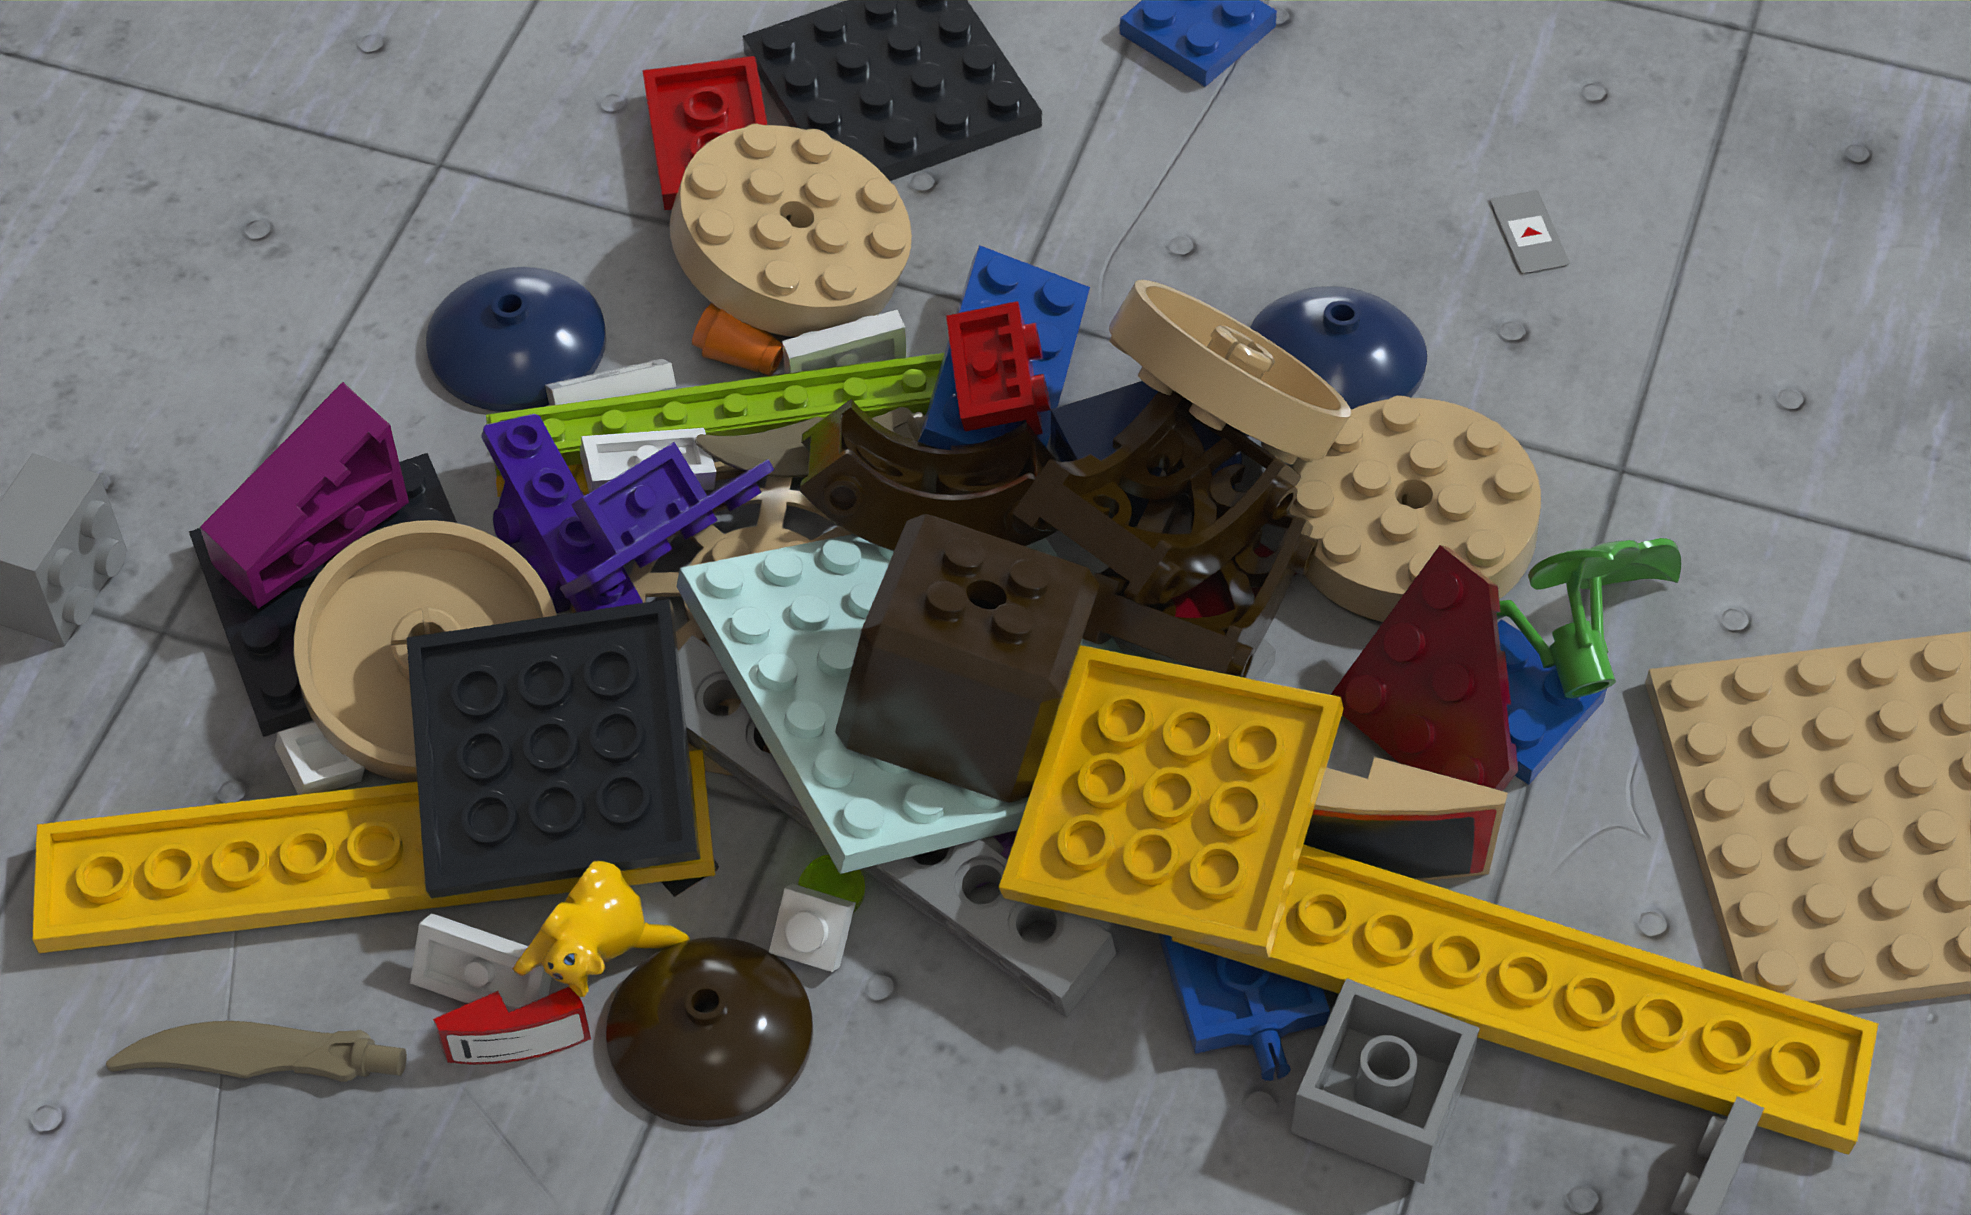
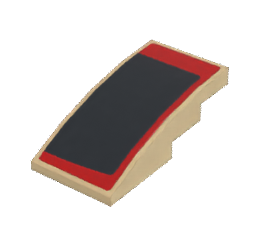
(1408, 821)

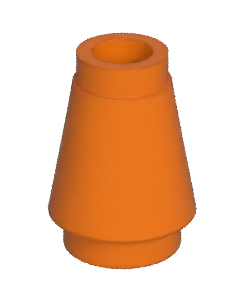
(735, 342)

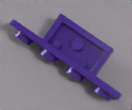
(646, 506)
(538, 513)

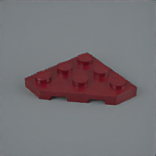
(1436, 678)

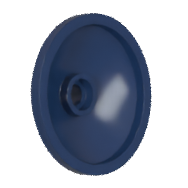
(512, 335)
(1349, 340)

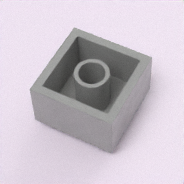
(55, 548)
(1384, 1080)

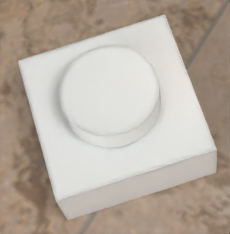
(314, 762)
(812, 927)

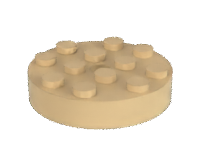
(789, 229)
(1228, 372)
(1405, 483)
(375, 595)

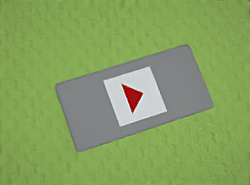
(1529, 231)

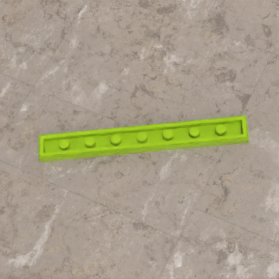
(743, 405)

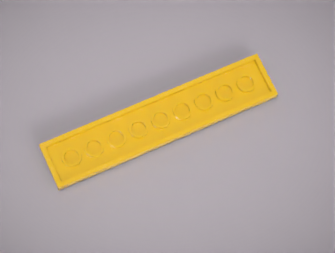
(262, 866)
(1575, 997)

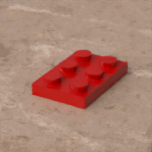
(695, 106)

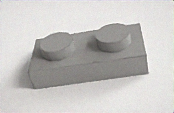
(1725, 1148)

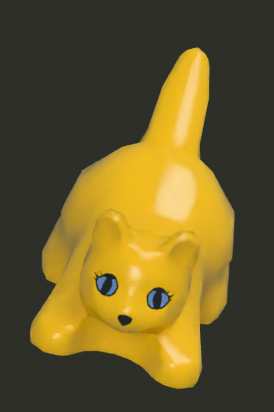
(593, 927)

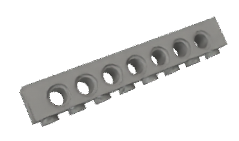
(1053, 970)

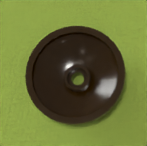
(714, 1063)

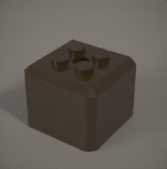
(966, 658)

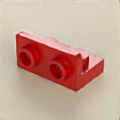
(995, 367)

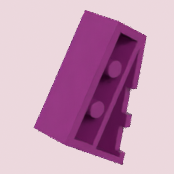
(308, 499)

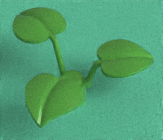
(1580, 647)

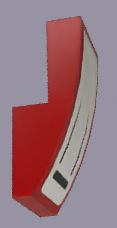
(491, 1035)

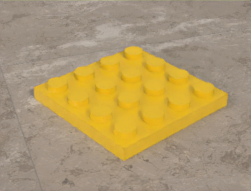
(1173, 800)

